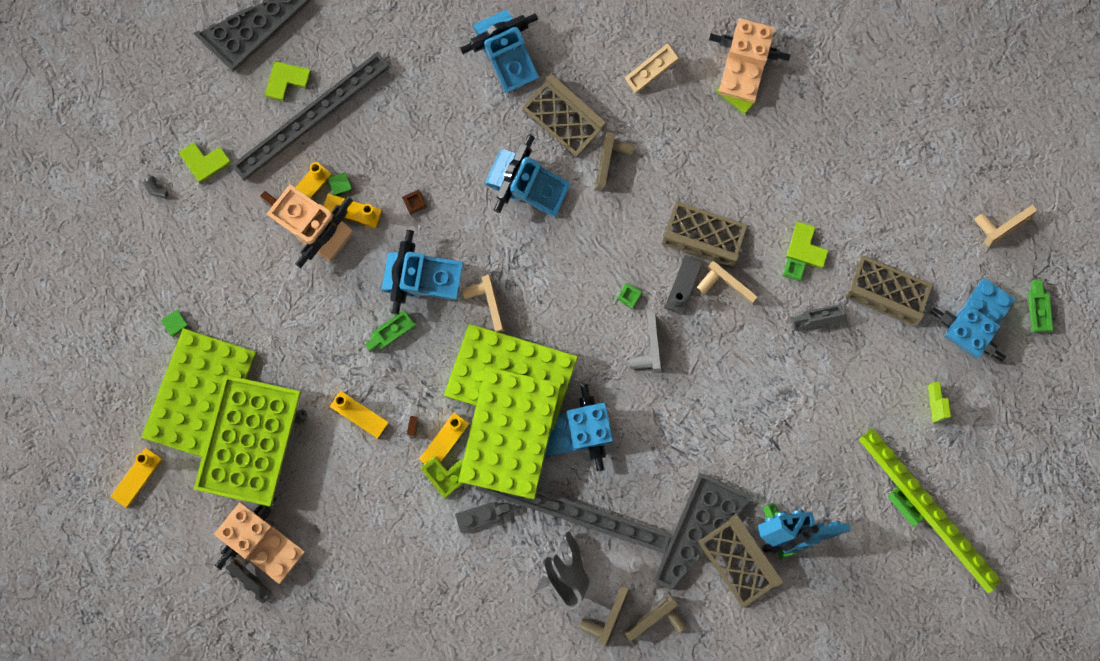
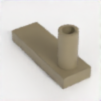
(608, 146)
(665, 608)
(606, 632)

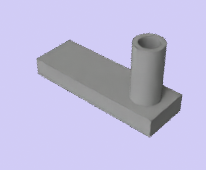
(654, 360)

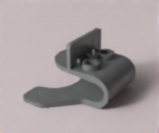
(566, 582)

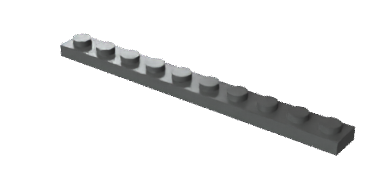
(310, 116)
(589, 518)

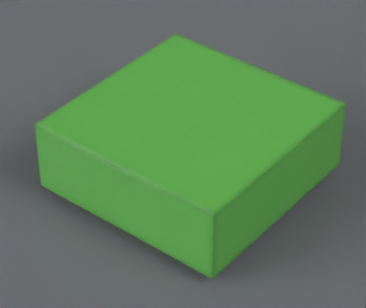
(340, 184)
(794, 269)
(629, 296)
(174, 323)

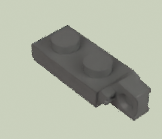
(819, 317)
(481, 516)
(248, 580)

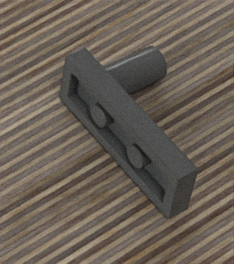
(683, 285)

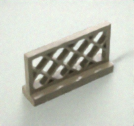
(574, 103)
(704, 249)
(888, 305)
(755, 552)

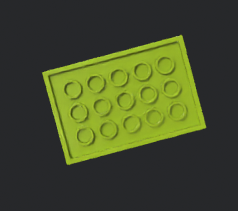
(503, 352)
(191, 390)
(510, 432)
(247, 440)

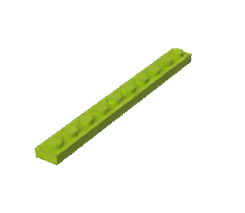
(930, 510)

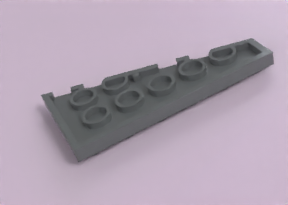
(248, 30)
(706, 509)

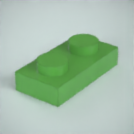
(905, 506)

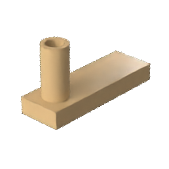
(652, 68)
(995, 234)
(718, 272)
(487, 287)

